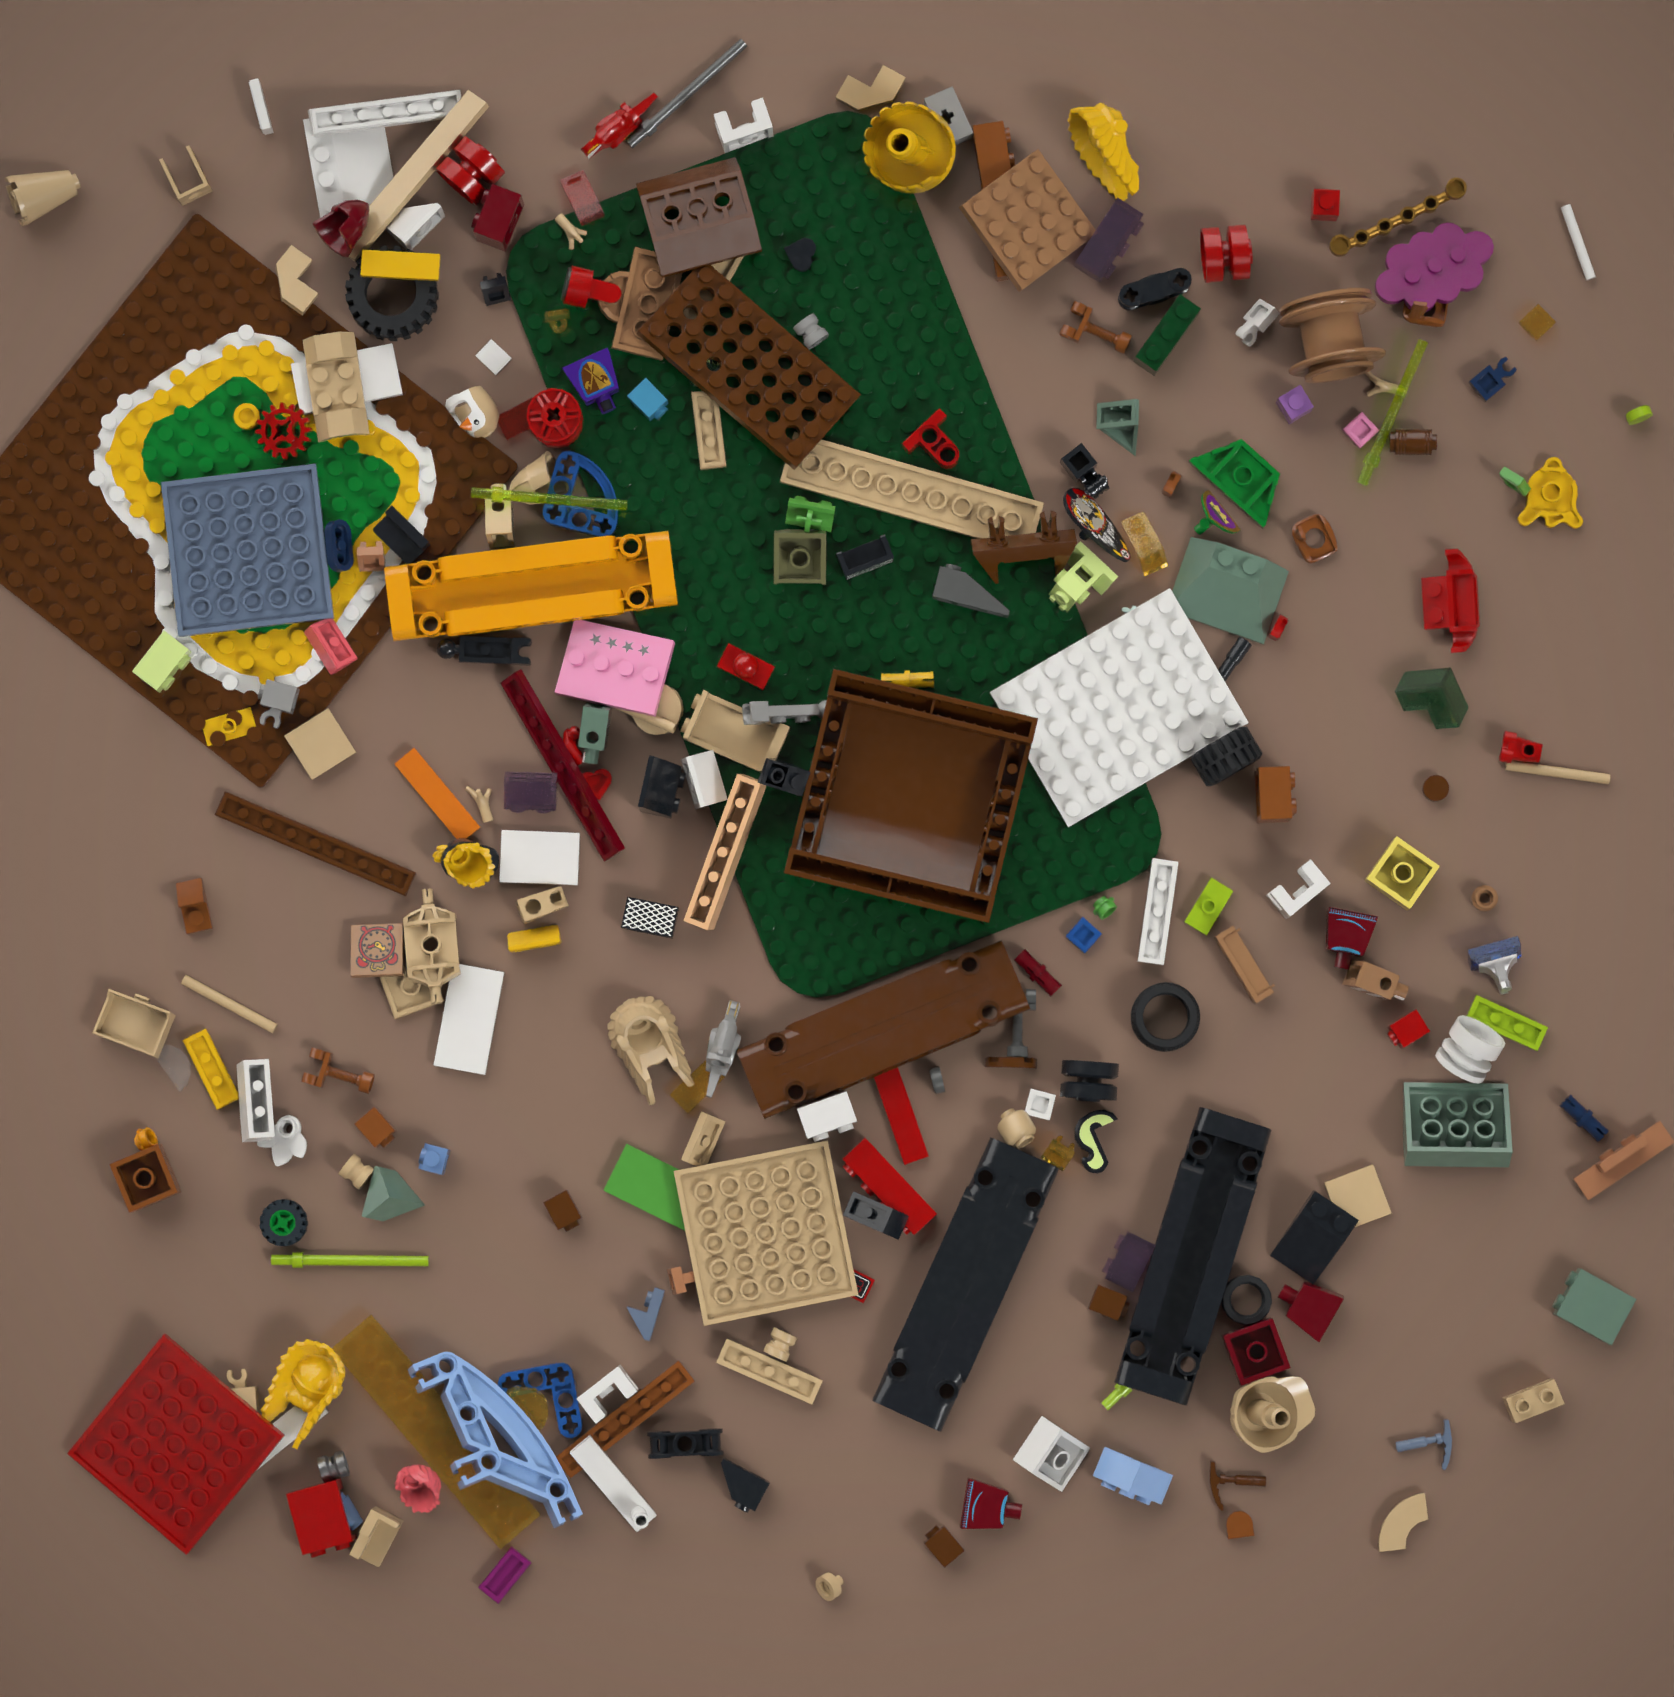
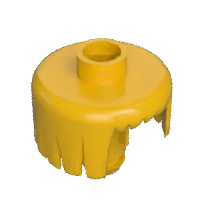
(909, 147)

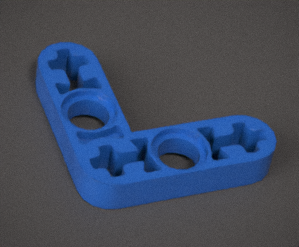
(557, 1387)

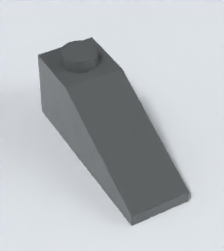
(961, 590)

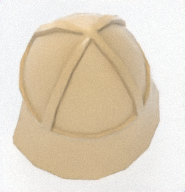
(537, 477)

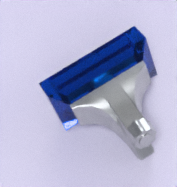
(1496, 960)

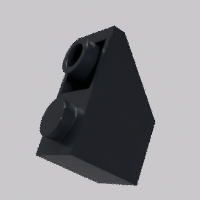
(784, 776)

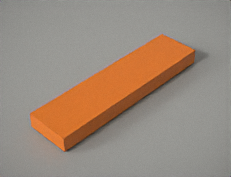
(437, 795)

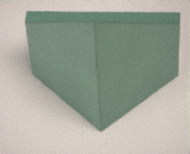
(1120, 422)
(389, 1196)

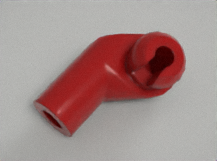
(570, 739)

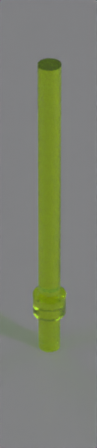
(1372, 459)
(497, 494)

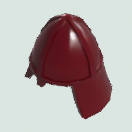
(343, 226)

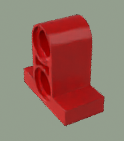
(933, 449)

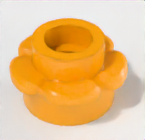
(145, 1138)

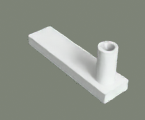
(613, 1483)

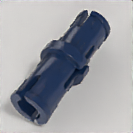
(1584, 1118)

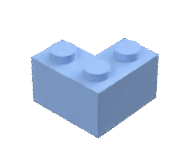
(1132, 1477)

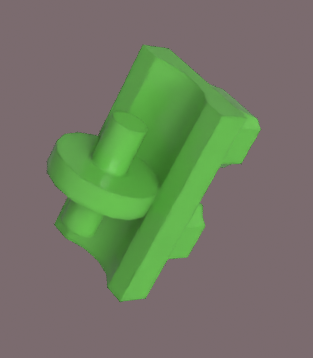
(810, 514)

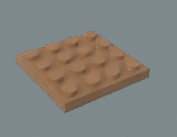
(1028, 220)

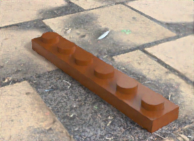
(631, 1413)

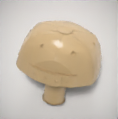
(1271, 1412)

